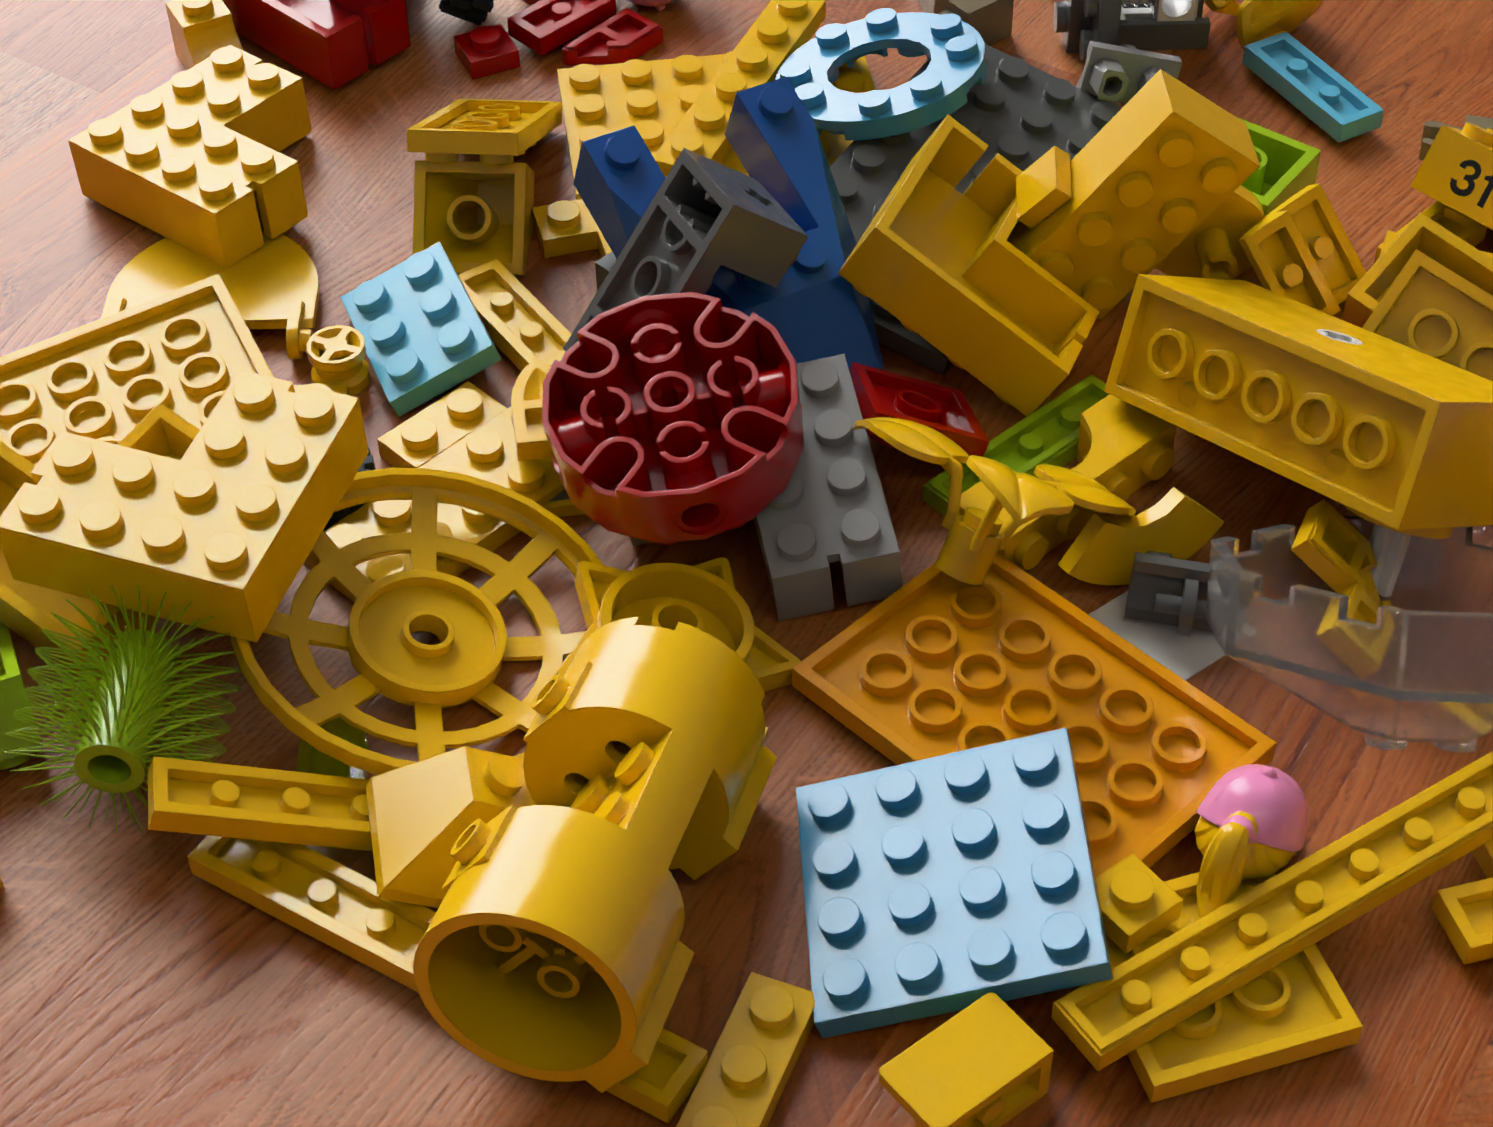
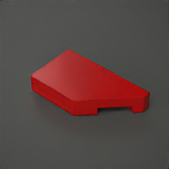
(614, 41)

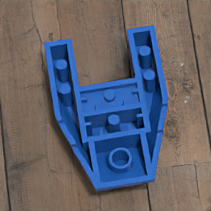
(780, 148)

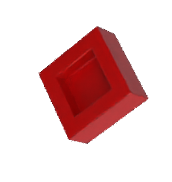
(486, 51)

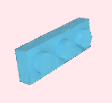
(1313, 87)

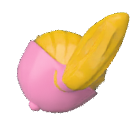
(1247, 830)

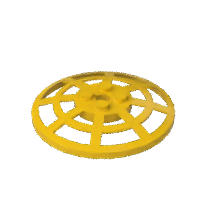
(416, 601)

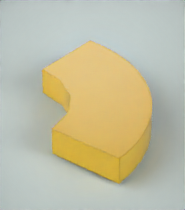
(1108, 545)

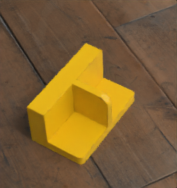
(971, 1069)

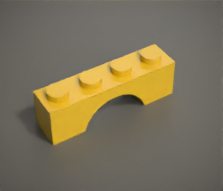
(1116, 448)

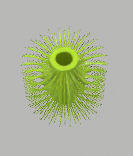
(125, 706)

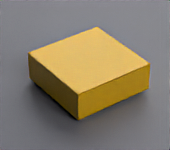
(1043, 187)

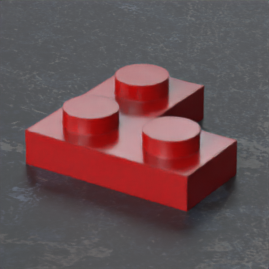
(555, 22)

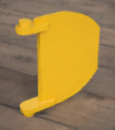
(270, 286)

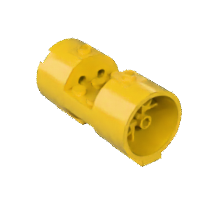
(565, 911)

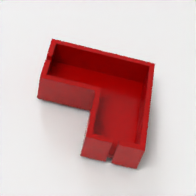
(325, 36)

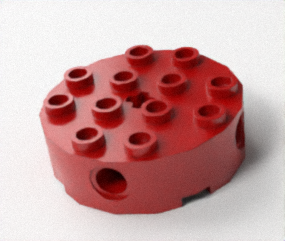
(674, 418)

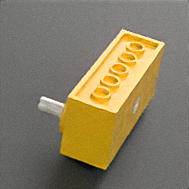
(1316, 403)

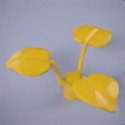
(977, 534)

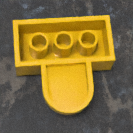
(1150, 195)

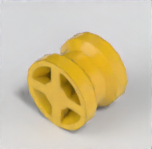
(339, 357)

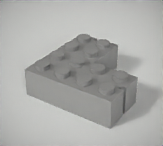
(829, 507)

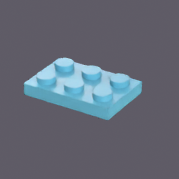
(420, 329)

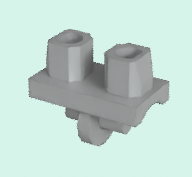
(1121, 71)

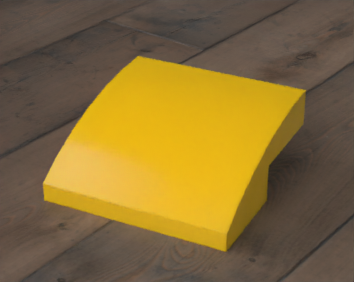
(1304, 252)

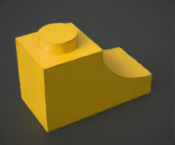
(200, 29)

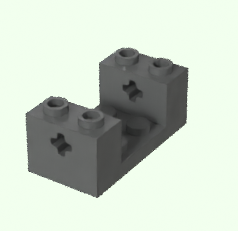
(694, 225)

